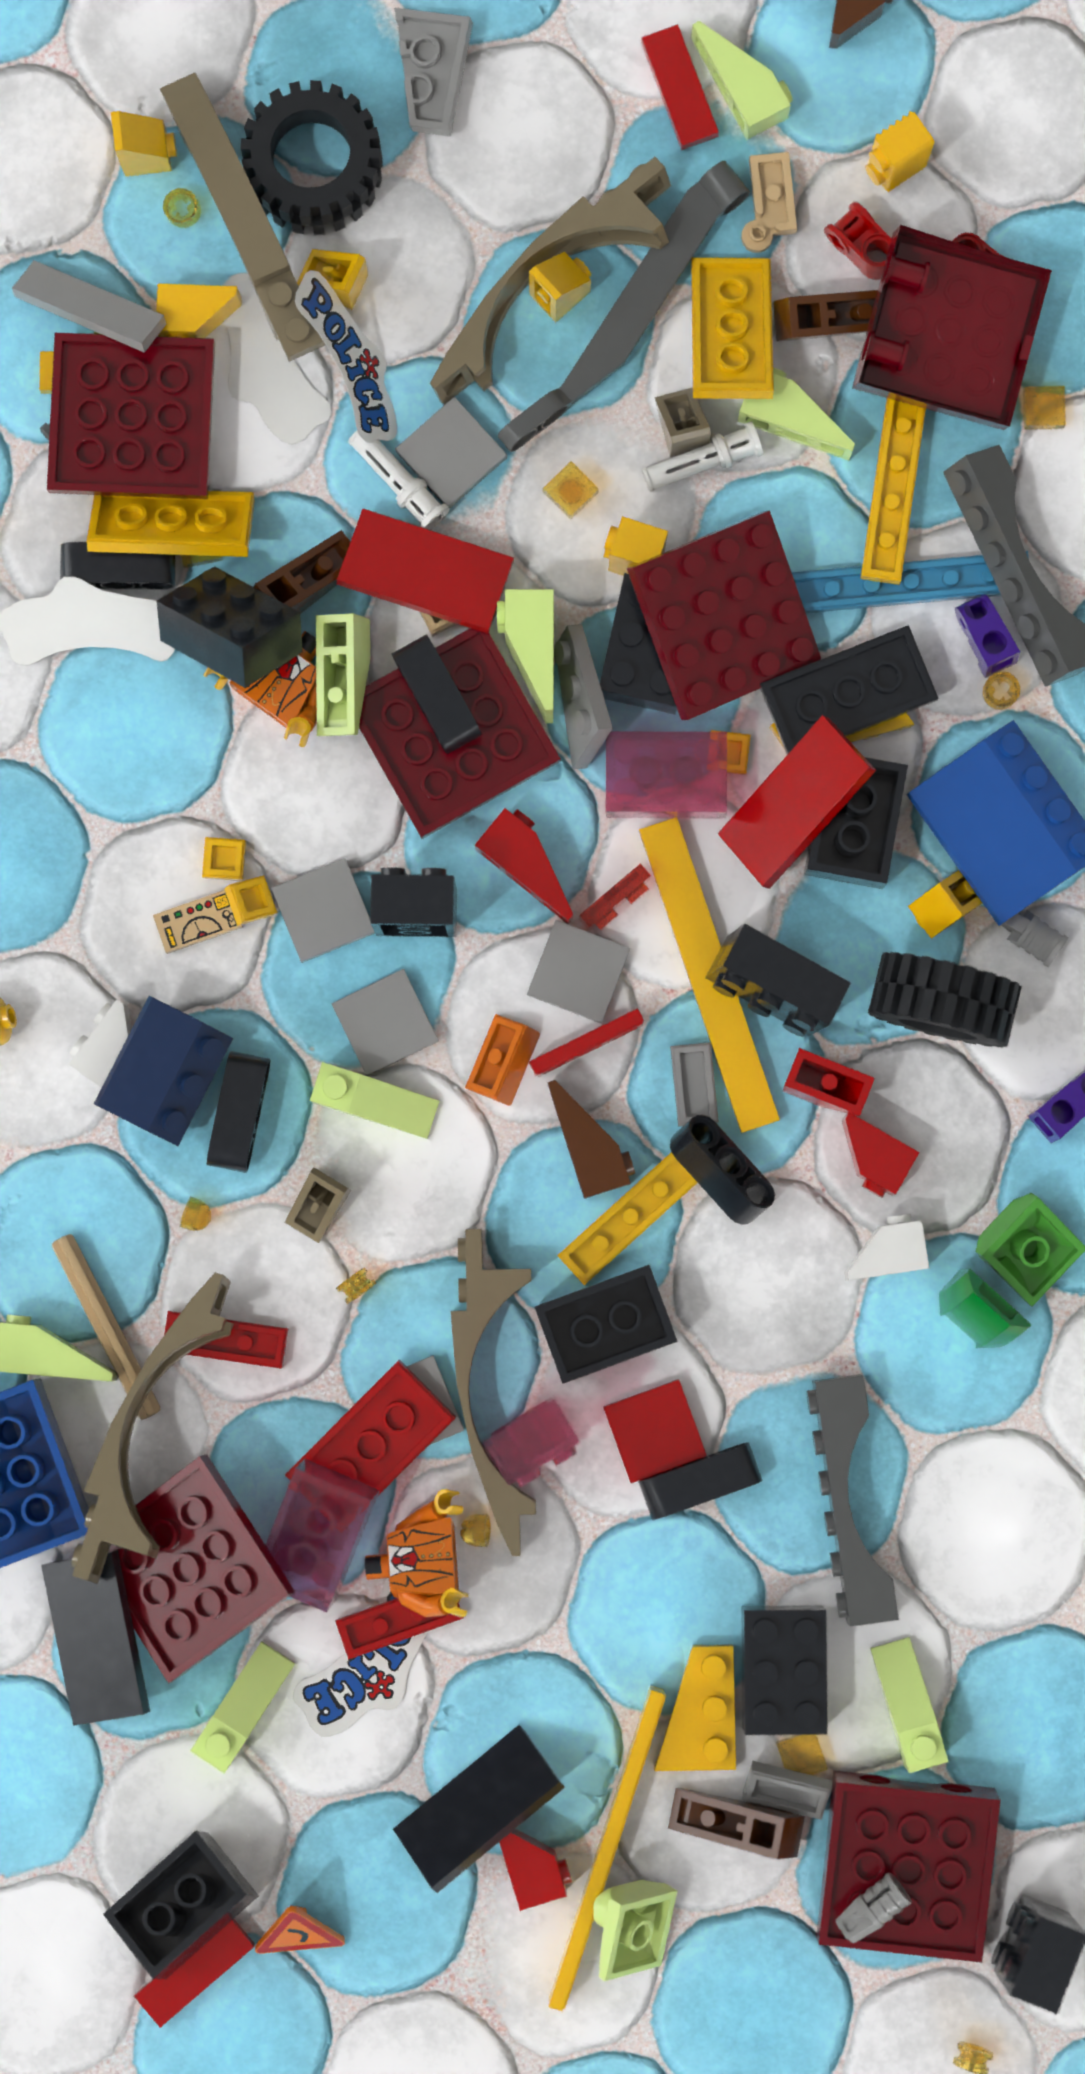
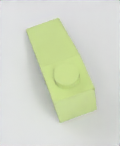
(744, 82)
(796, 418)
(341, 672)
(374, 1100)
(39, 1351)
(909, 1705)
(242, 1707)

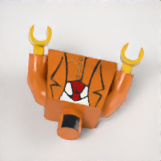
(286, 692)
(423, 1560)

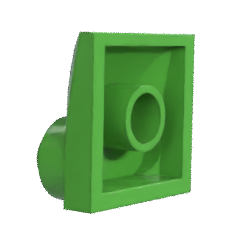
(1029, 1247)

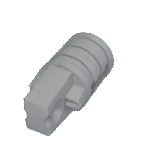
(1035, 936)
(873, 1908)

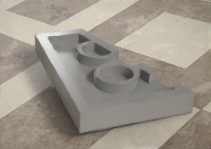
(433, 65)
(582, 697)

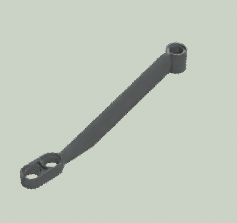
(714, 195)

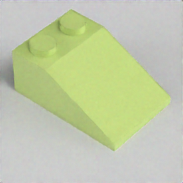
(529, 636)

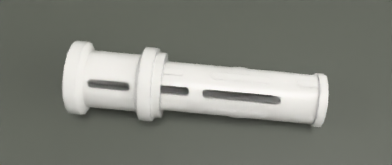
(656, 475)
(410, 491)

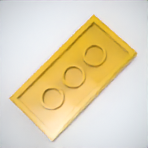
(732, 328)
(172, 524)

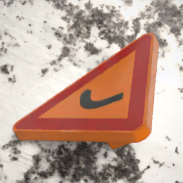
(297, 1931)

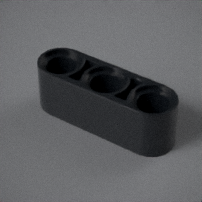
(117, 570)
(436, 694)
(238, 1111)
(722, 1169)
(700, 1481)

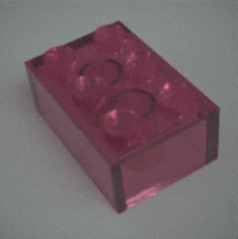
(666, 774)
(532, 1441)
(319, 1531)

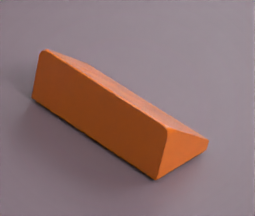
(502, 1060)

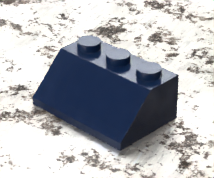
(163, 1070)

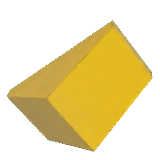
(342, 271)

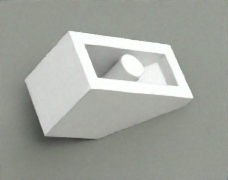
(891, 1250)

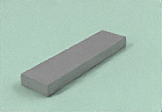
(89, 306)

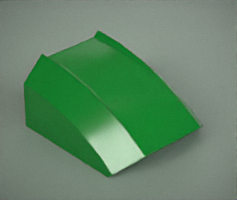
(980, 1311)

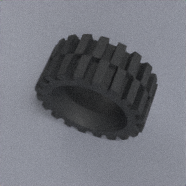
(316, 204)
(945, 999)

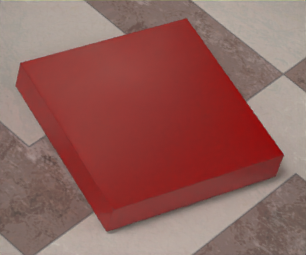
(654, 1431)

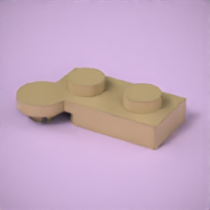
(771, 201)

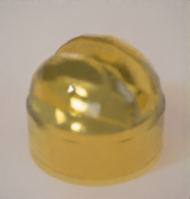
(195, 1215)
(476, 1530)

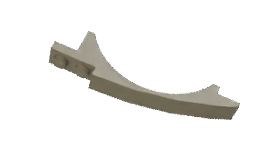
(241, 214)
(615, 220)
(484, 1295)
(115, 1516)

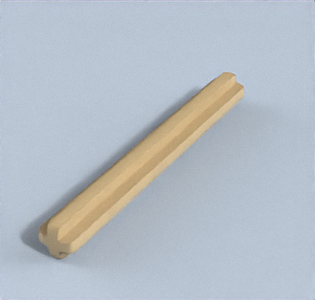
(101, 1318)

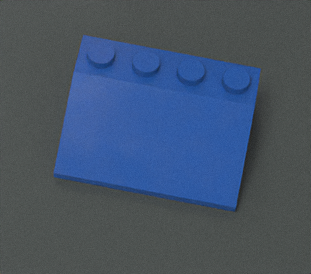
(1004, 822)
(38, 1482)

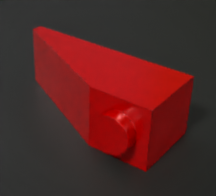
(519, 854)

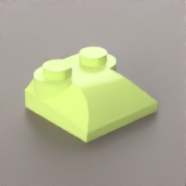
(634, 1926)

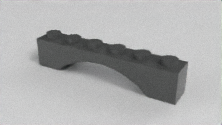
(986, 497)
(841, 1414)

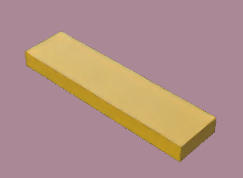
(627, 1219)

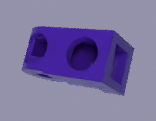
(987, 635)
(1061, 1110)

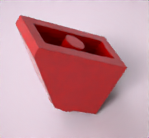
(828, 1083)
(877, 1156)
(534, 1870)

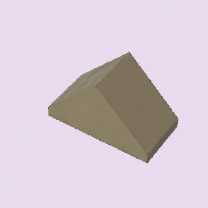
(682, 422)
(317, 1205)

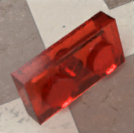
(629, 888)

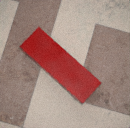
(679, 87)
(587, 1043)
(246, 1344)
(385, 1626)
(168, 1996)

